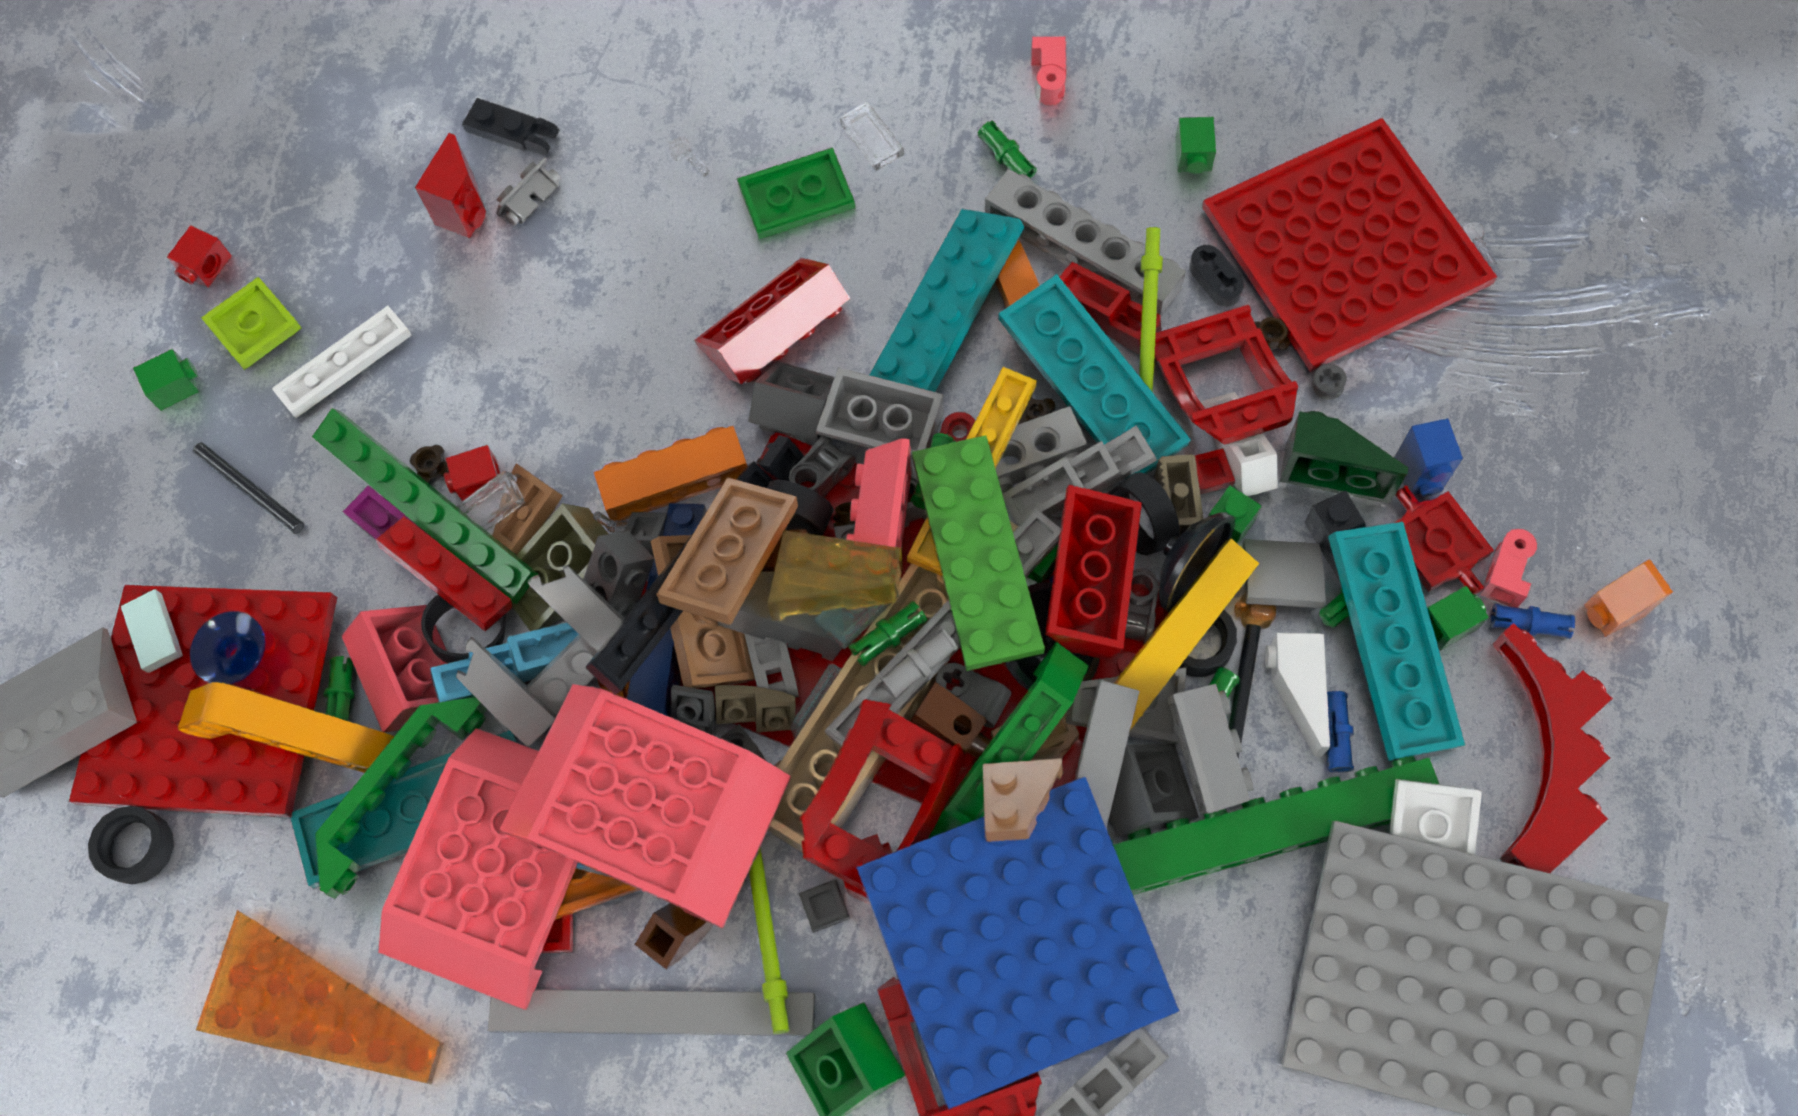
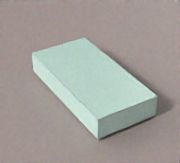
(151, 631)

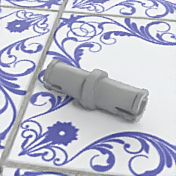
(918, 663)

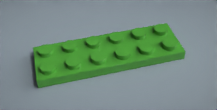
(977, 553)

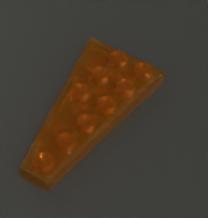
(293, 1003)

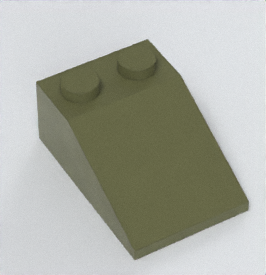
(561, 541)

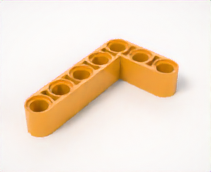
(227, 709)

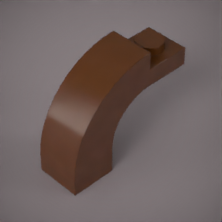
(672, 934)

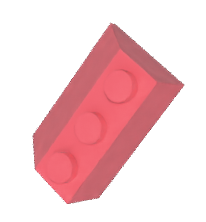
(883, 494)
(393, 662)

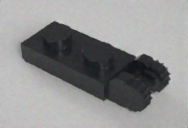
(509, 126)

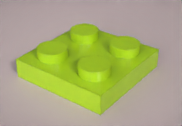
(251, 323)

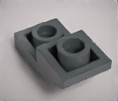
(694, 708)

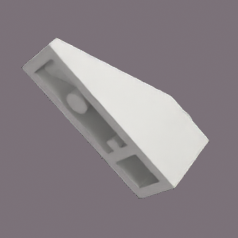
(1250, 459)
(1301, 681)

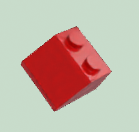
(451, 190)

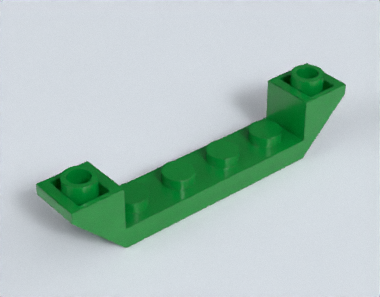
(1020, 735)
(335, 869)

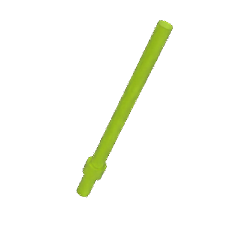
(1151, 266)
(774, 987)

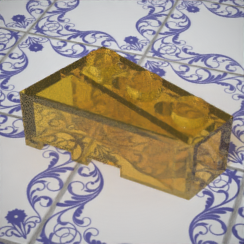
(831, 574)

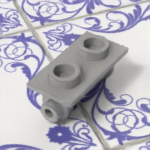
(534, 181)

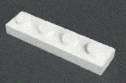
(341, 361)

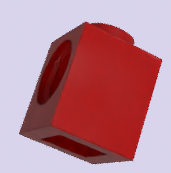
(198, 257)
(470, 471)

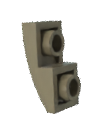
(764, 706)

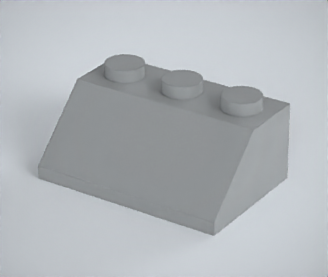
(879, 411)
(1210, 748)

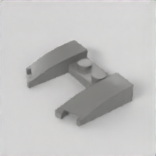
(533, 707)

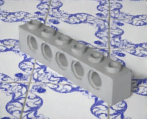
(1063, 241)
(1054, 429)

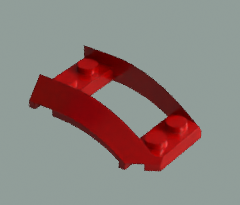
(1213, 336)
(900, 742)
(1009, 1100)

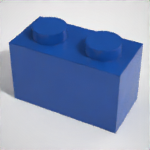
(1430, 455)

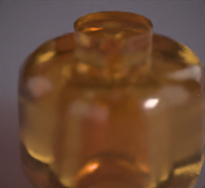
(1254, 613)

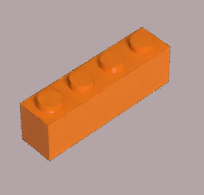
(671, 473)

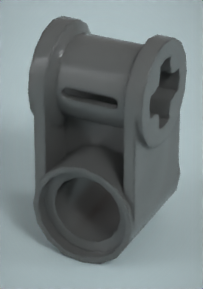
(823, 466)
(1142, 609)
(975, 690)

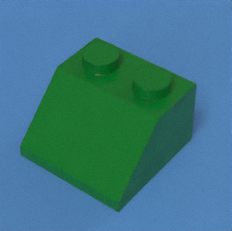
(845, 1062)

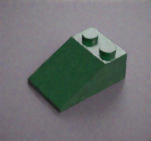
(1336, 458)

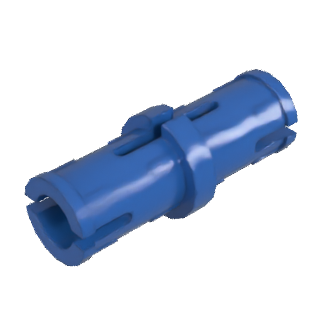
(1533, 620)
(1340, 732)

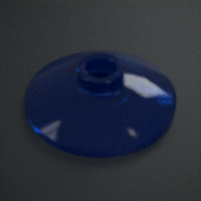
(216, 641)

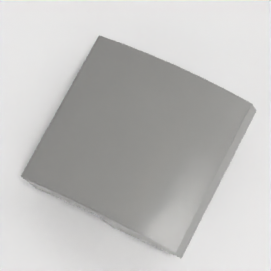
(1285, 574)

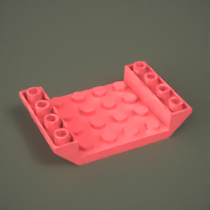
(648, 802)
(468, 894)

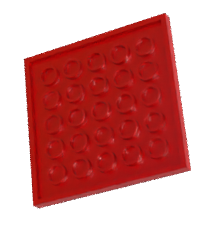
(1348, 243)
(174, 771)

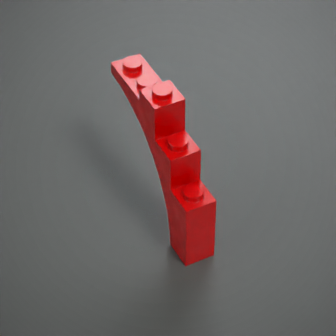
(1561, 705)

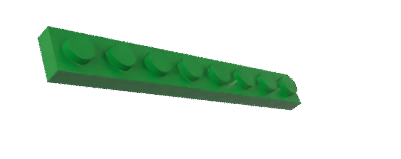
(424, 505)

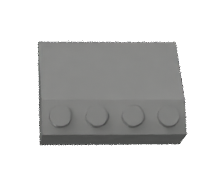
(61, 710)

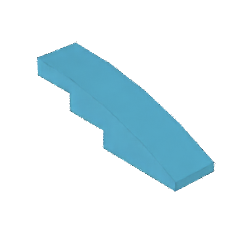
(522, 654)

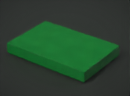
(796, 193)

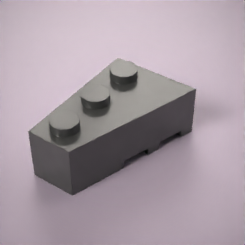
(795, 630)

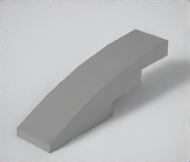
(1092, 469)
(1111, 1077)

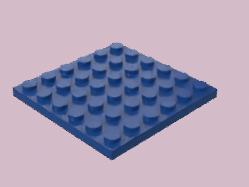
(1016, 945)

